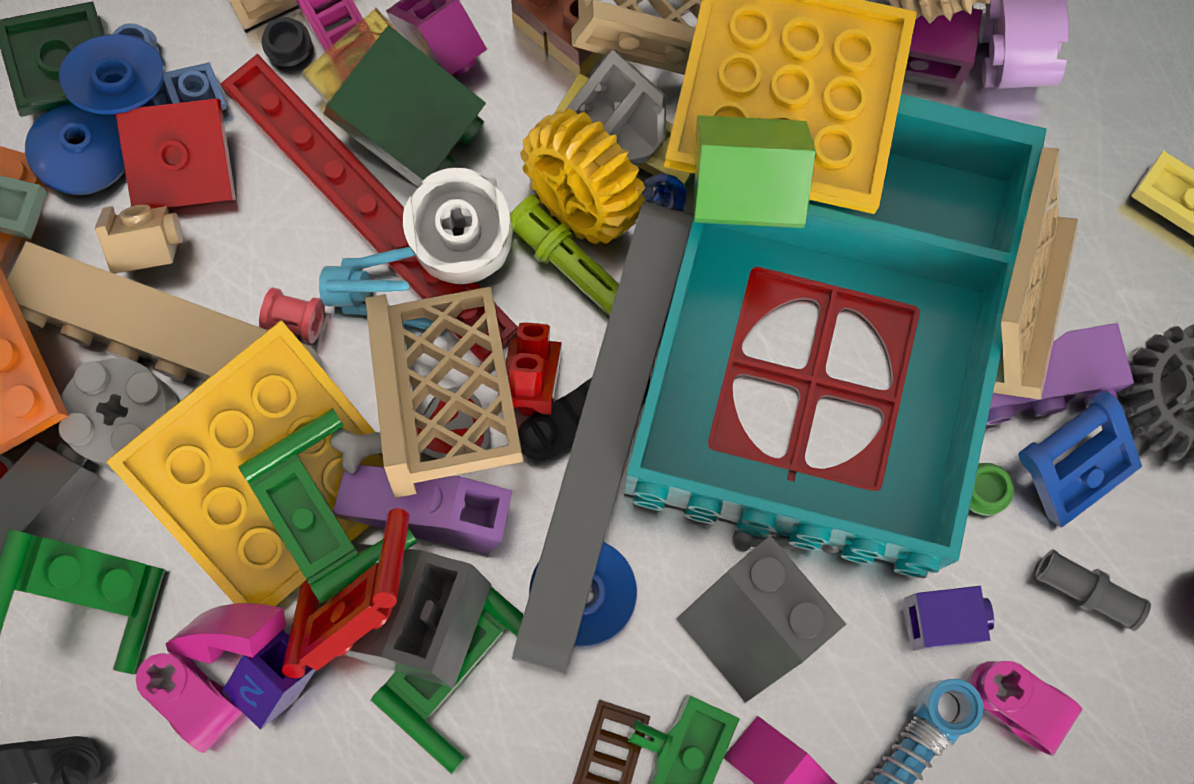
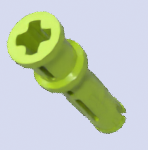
(554, 245)

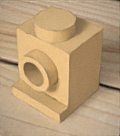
(138, 237)

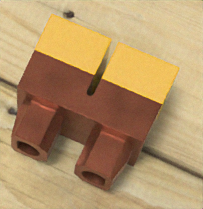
(550, 27)

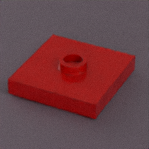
(176, 154)

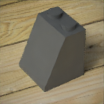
(760, 620)

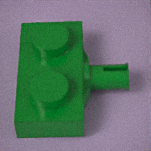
(691, 746)

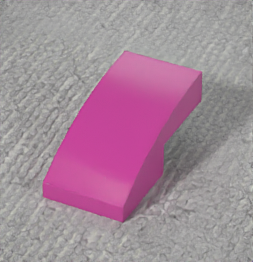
(231, 628)

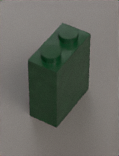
(405, 108)

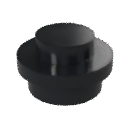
(286, 41)

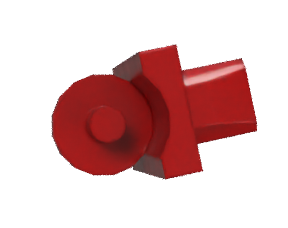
(533, 368)

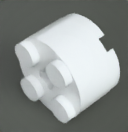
(432, 215)

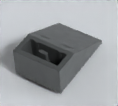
(431, 620)

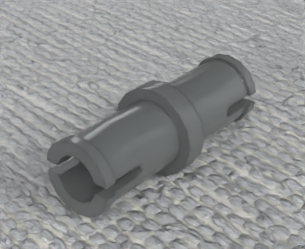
(1093, 590)

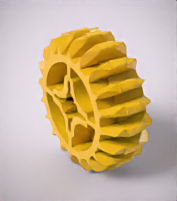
(583, 176)

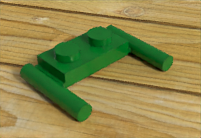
(304, 515)
(84, 579)
(412, 699)

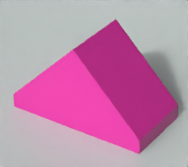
(771, 758)

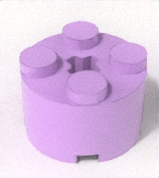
(1024, 43)

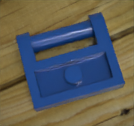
(1091, 468)

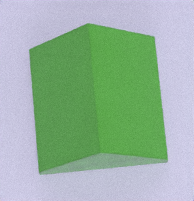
(752, 171)

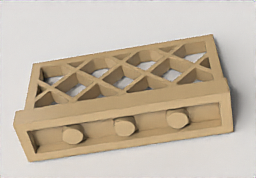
(637, 35)
(1036, 287)
(398, 402)

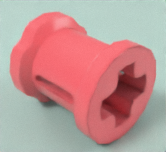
(299, 315)

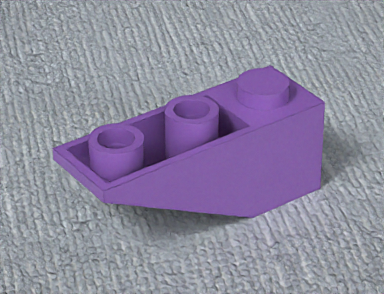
(1077, 370)
(443, 510)

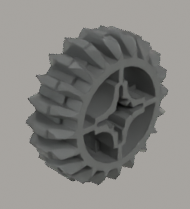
(1164, 357)

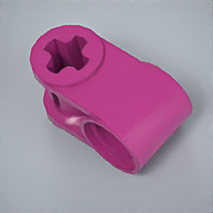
(192, 707)
(1030, 707)

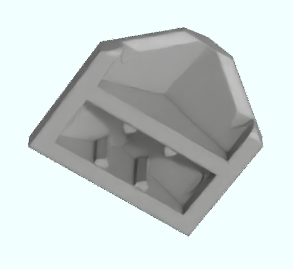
(625, 105)

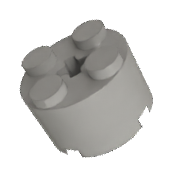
(98, 398)

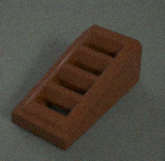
(620, 715)

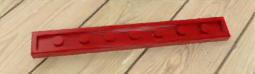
(343, 182)

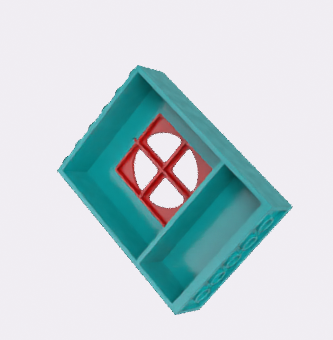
(932, 287)

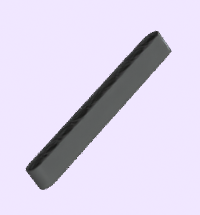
(603, 439)

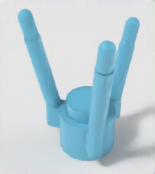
(349, 285)

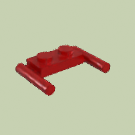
(360, 607)

